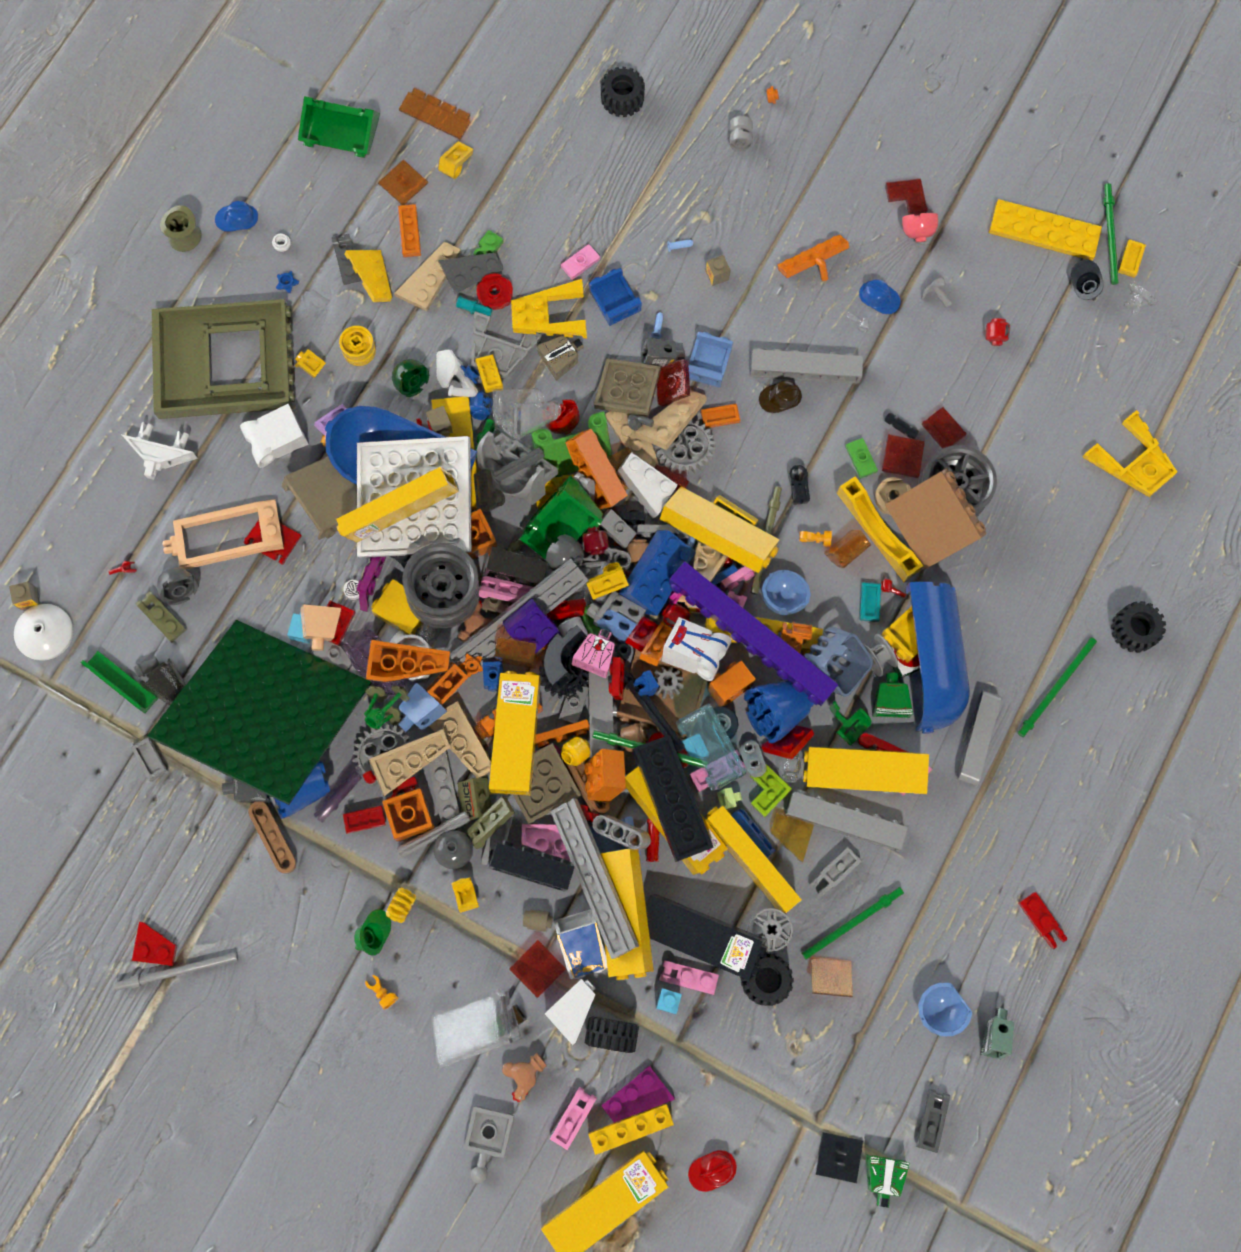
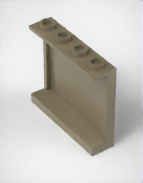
(322, 494)

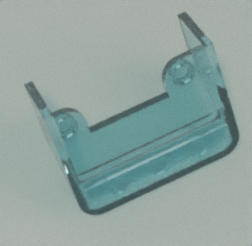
(712, 746)

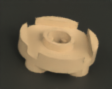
(884, 491)

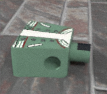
(998, 1036)

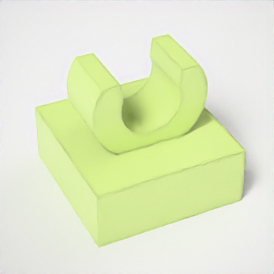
(728, 798)

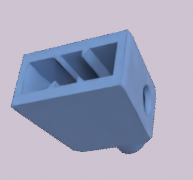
(420, 709)

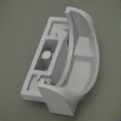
(524, 484)

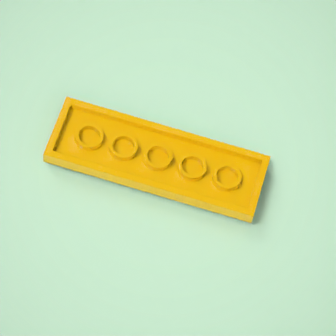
(1045, 229)

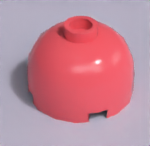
(920, 226)

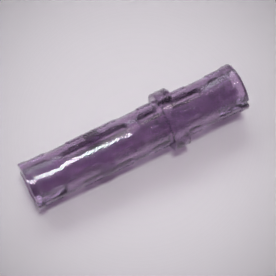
(332, 802)

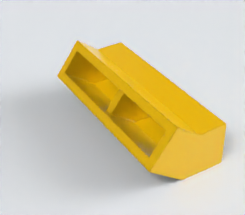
(737, 510)

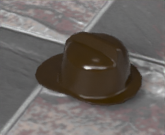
(780, 397)

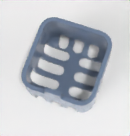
(857, 655)

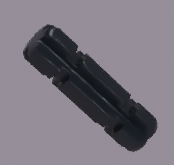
(901, 425)

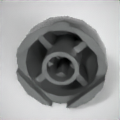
(563, 550)
(176, 585)
(453, 849)

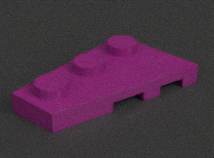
(367, 585)
(637, 1096)

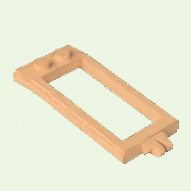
(269, 530)

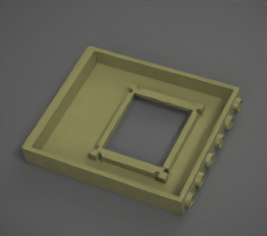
(183, 359)

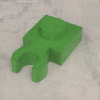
(489, 243)

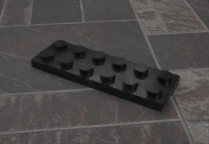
(672, 798)

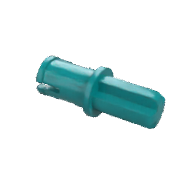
(473, 306)

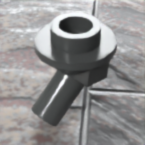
(636, 422)

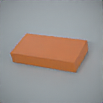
(720, 416)

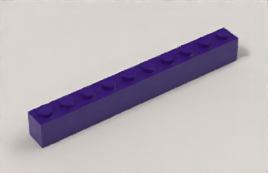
(753, 634)

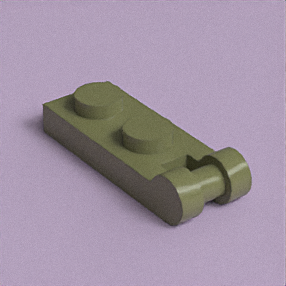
(161, 617)
(490, 822)

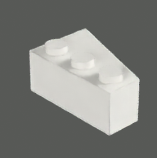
(647, 483)

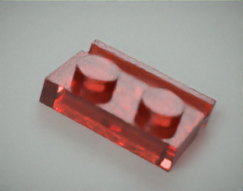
(944, 428)

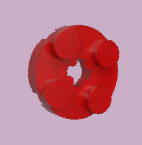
(501, 284)

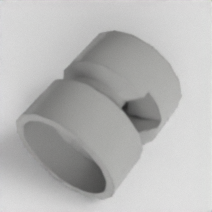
(741, 133)

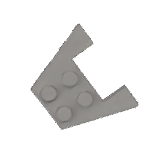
(506, 354)

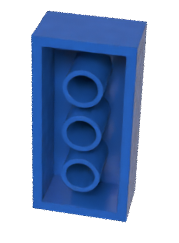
(651, 576)

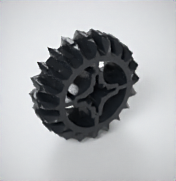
(576, 683)

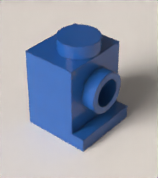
(491, 668)

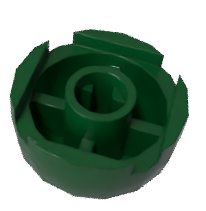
(410, 377)

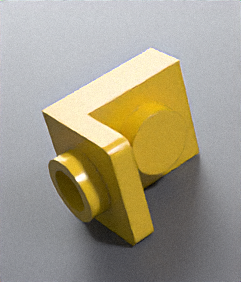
(309, 362)

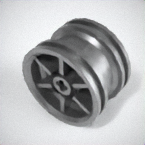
(965, 460)
(426, 562)

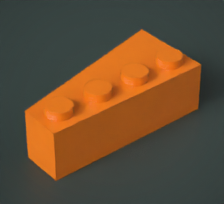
(594, 464)

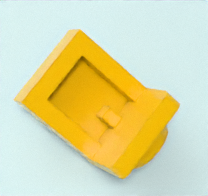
(465, 894)

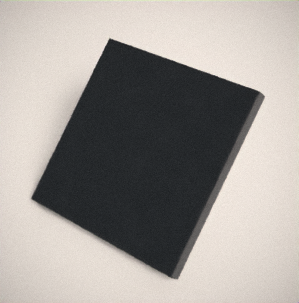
(839, 1157)

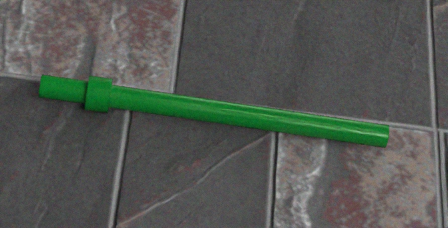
(1109, 202)
(613, 739)
(884, 901)

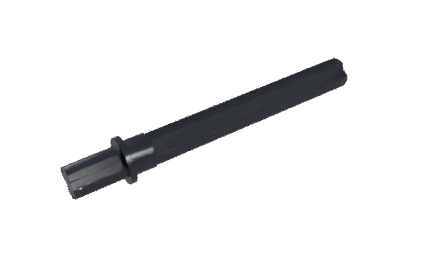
(652, 711)

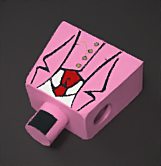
(595, 654)

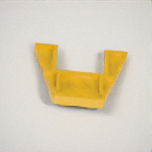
(531, 312)
(1147, 471)

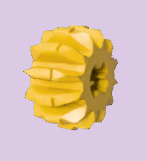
(400, 905)

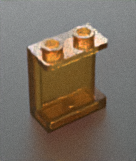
(516, 653)

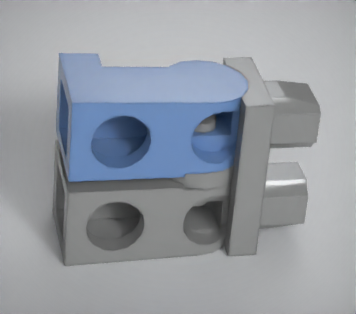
(616, 615)

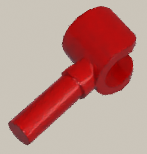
(125, 567)
(886, 586)
(369, 777)

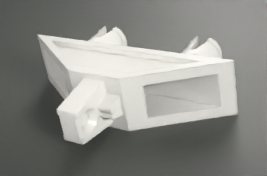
(158, 455)

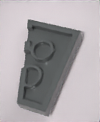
(469, 270)

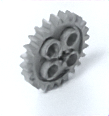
(701, 441)
(377, 739)

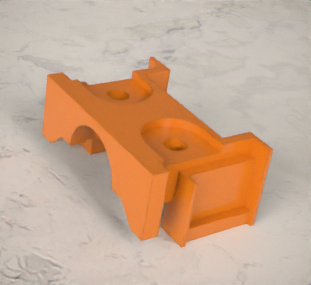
(795, 635)

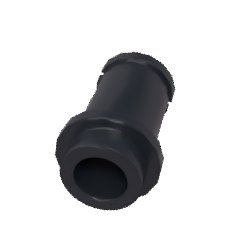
(620, 648)

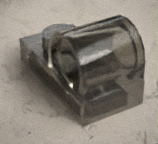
(486, 496)

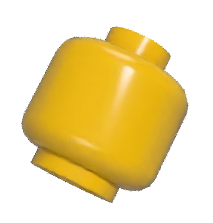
(575, 751)

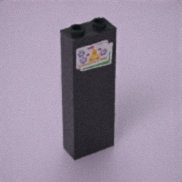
(704, 937)

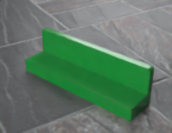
(120, 682)

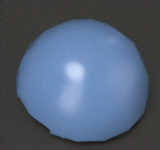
(785, 592)
(944, 1010)

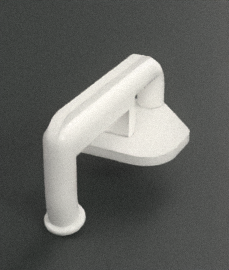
(447, 367)

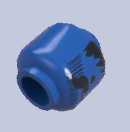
(481, 405)

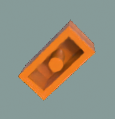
(447, 683)

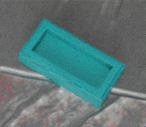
(870, 602)

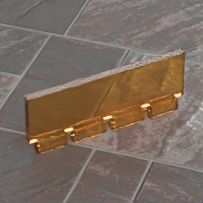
(430, 112)

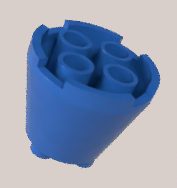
(776, 709)
(311, 791)

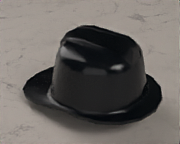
(1087, 280)

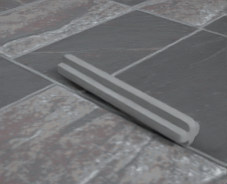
(433, 834)

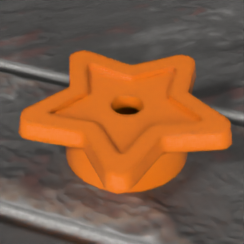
(471, 669)

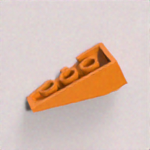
(400, 661)

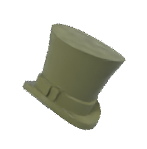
(180, 228)

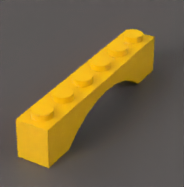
(896, 553)

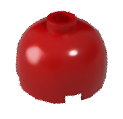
(566, 420)

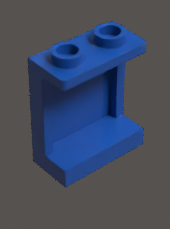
(614, 296)

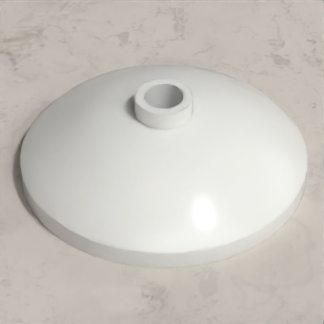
(51, 639)

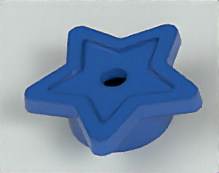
(286, 277)
(471, 372)

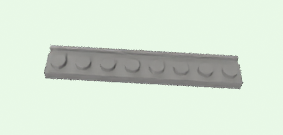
(546, 594)
(594, 879)

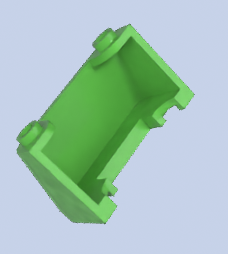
(557, 451)

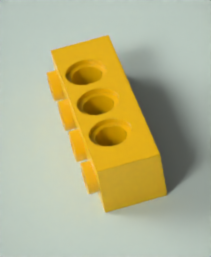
(630, 1129)

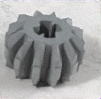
(675, 682)

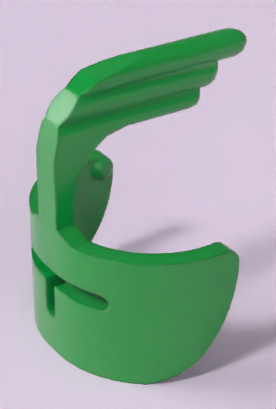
(864, 722)

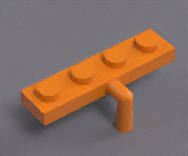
(814, 256)

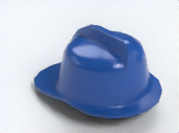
(236, 217)
(880, 296)

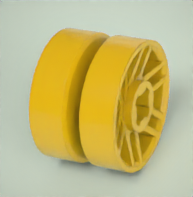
(357, 345)

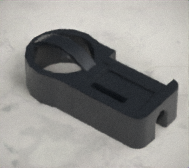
(799, 488)

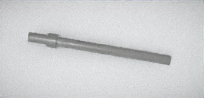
(137, 980)

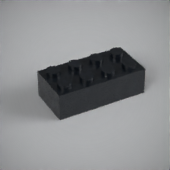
(531, 867)

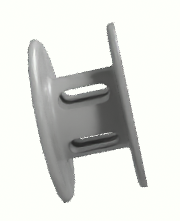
(880, 654)

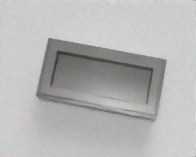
(149, 759)

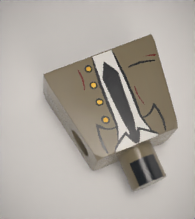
(559, 355)

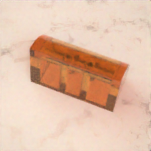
(848, 548)

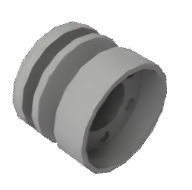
(776, 918)

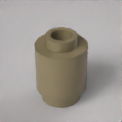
(537, 920)

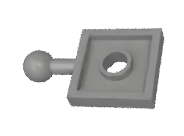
(493, 1146)

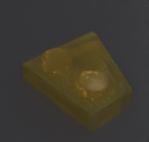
(792, 834)

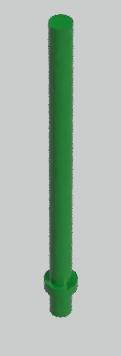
(1029, 724)

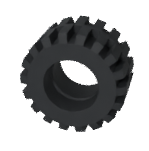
(627, 80)
(1151, 620)
(784, 985)
(611, 1034)

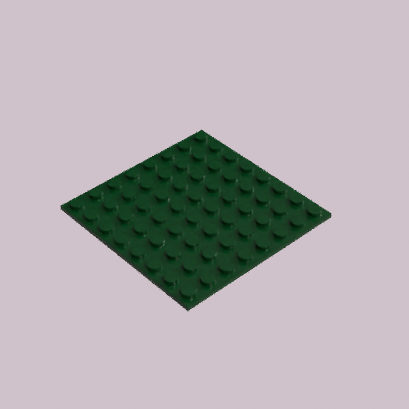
(260, 711)

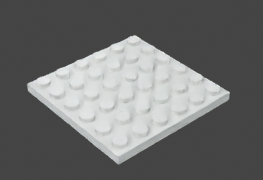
(392, 464)

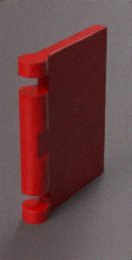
(289, 539)

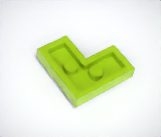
(773, 791)

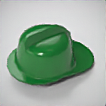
(373, 933)

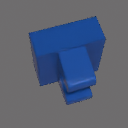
(648, 683)

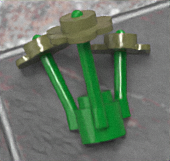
(375, 717)

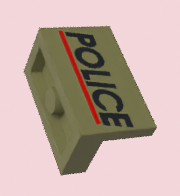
(474, 797)

